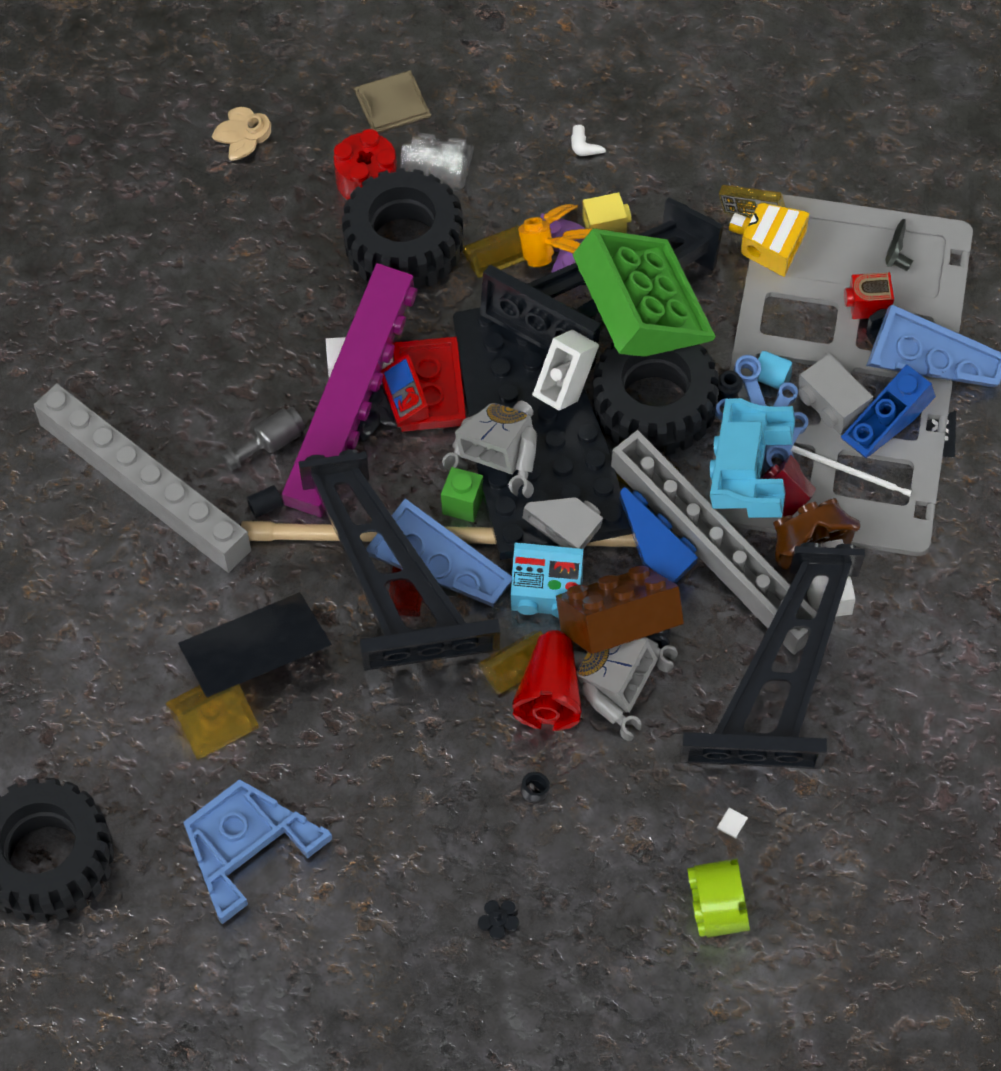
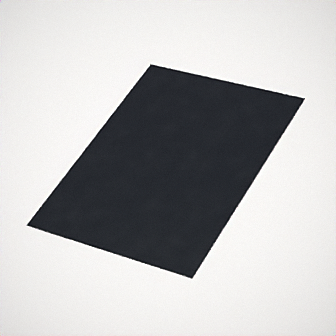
(254, 644)

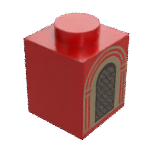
(868, 294)

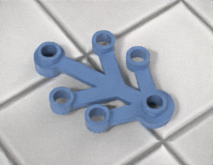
(755, 396)

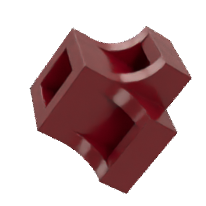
(797, 487)

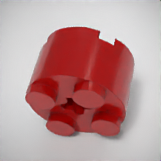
(360, 158)

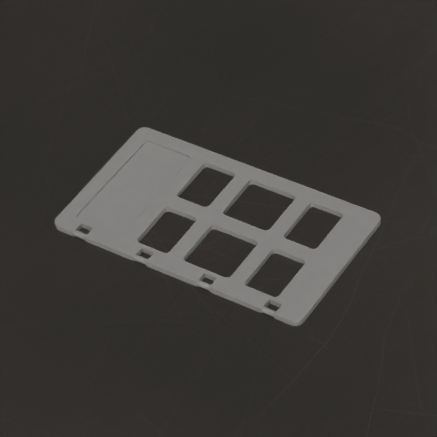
(842, 243)

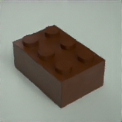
(619, 609)

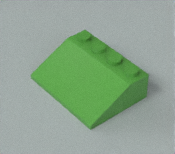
(641, 293)

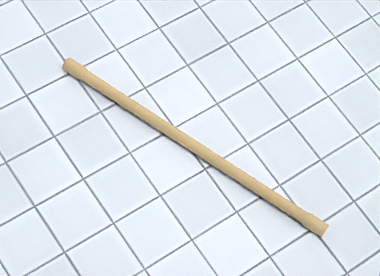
(325, 532)

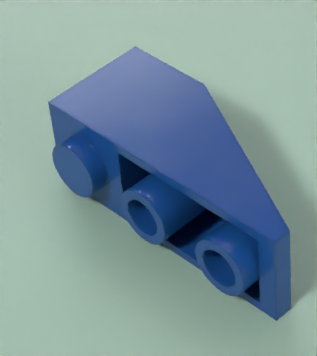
(890, 412)
(654, 541)

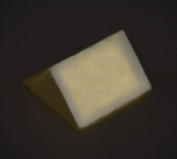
(212, 720)

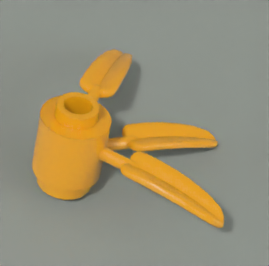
(537, 239)

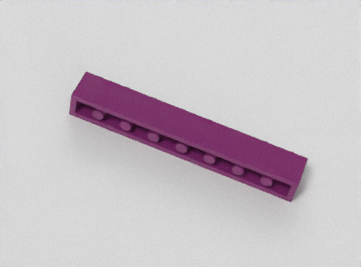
(353, 378)

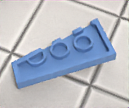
(932, 350)
(445, 555)

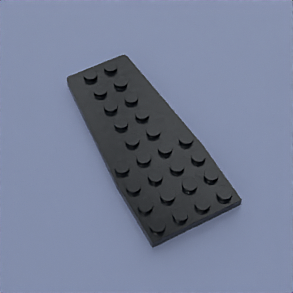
(569, 448)

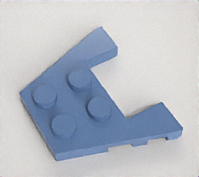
(237, 828)

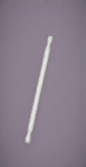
(850, 470)

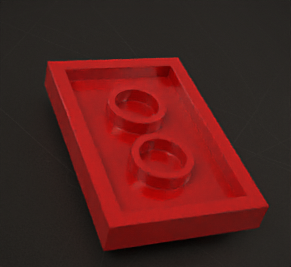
(440, 378)

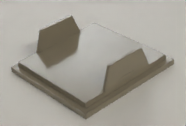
(392, 102)

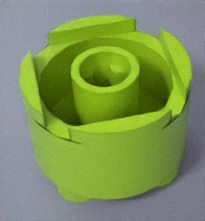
(718, 898)

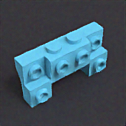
(740, 456)

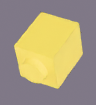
(606, 213)

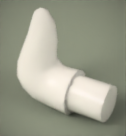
(579, 144)

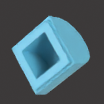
(774, 370)

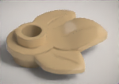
(242, 131)

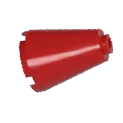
(549, 685)

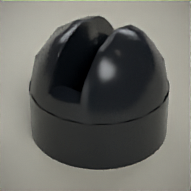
(539, 787)

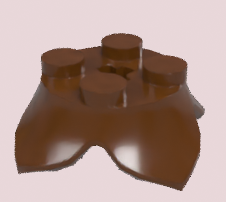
(813, 524)

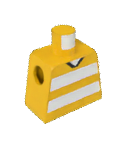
(771, 235)

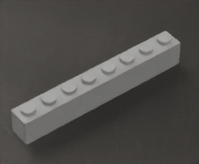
(143, 478)
(711, 534)

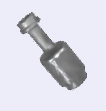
(270, 435)

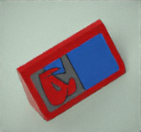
(404, 391)

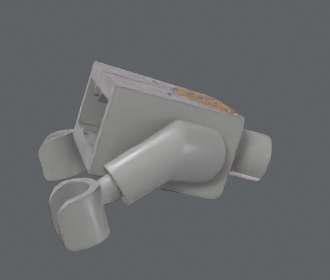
(498, 439)
(617, 675)

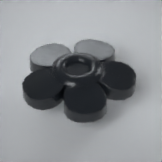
(499, 918)

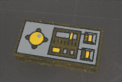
(745, 200)

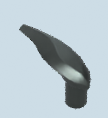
(893, 254)

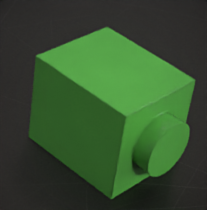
(462, 494)

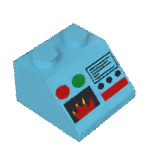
(541, 574)

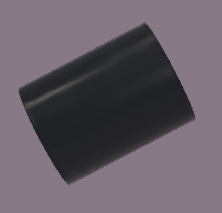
(264, 501)

